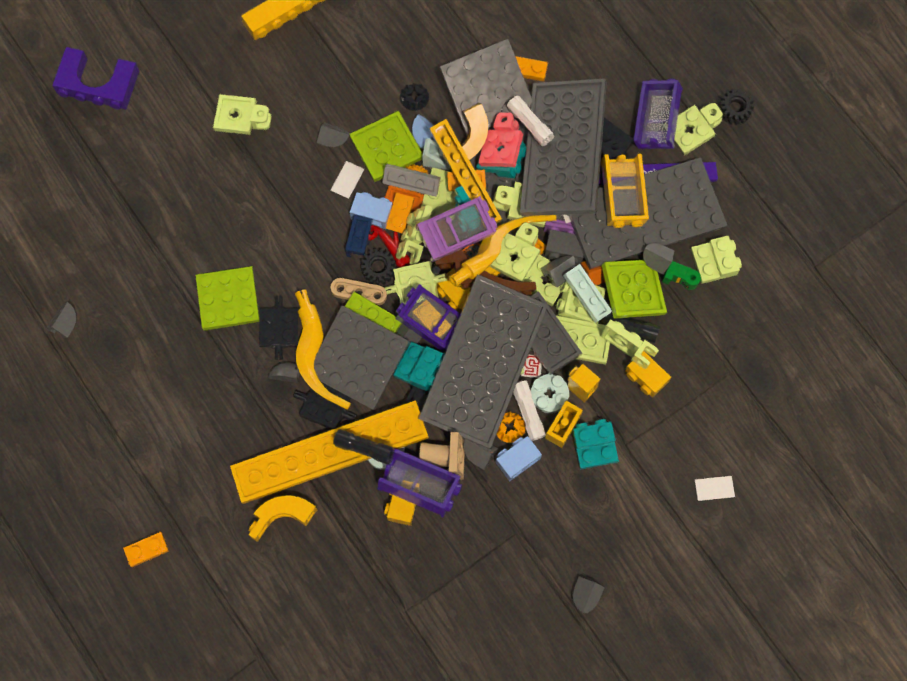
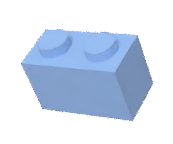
(371, 207)
(518, 458)

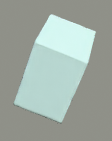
(433, 156)

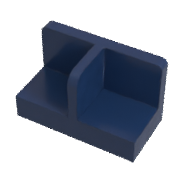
(359, 235)

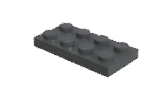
(552, 342)

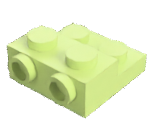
(716, 259)
(571, 306)

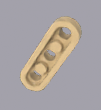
(351, 286)

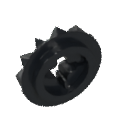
(408, 101)

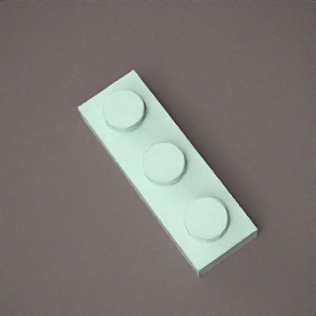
(587, 293)

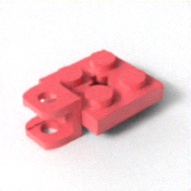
(505, 134)

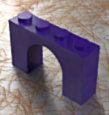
(114, 93)

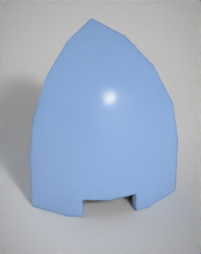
(421, 130)

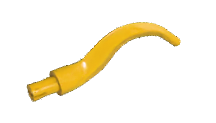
(491, 248)
(309, 346)

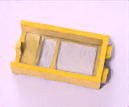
(624, 191)

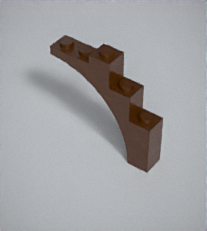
(460, 257)

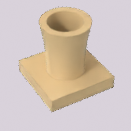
(446, 455)

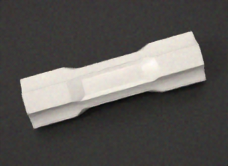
(530, 120)
(532, 422)

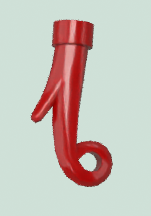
(392, 245)

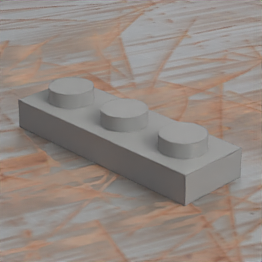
(411, 180)

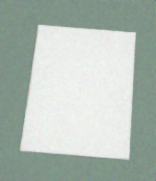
(347, 179)
(714, 488)

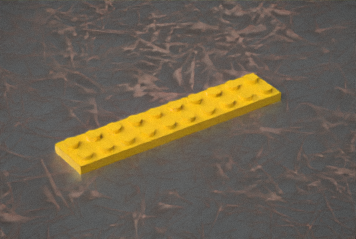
(319, 455)

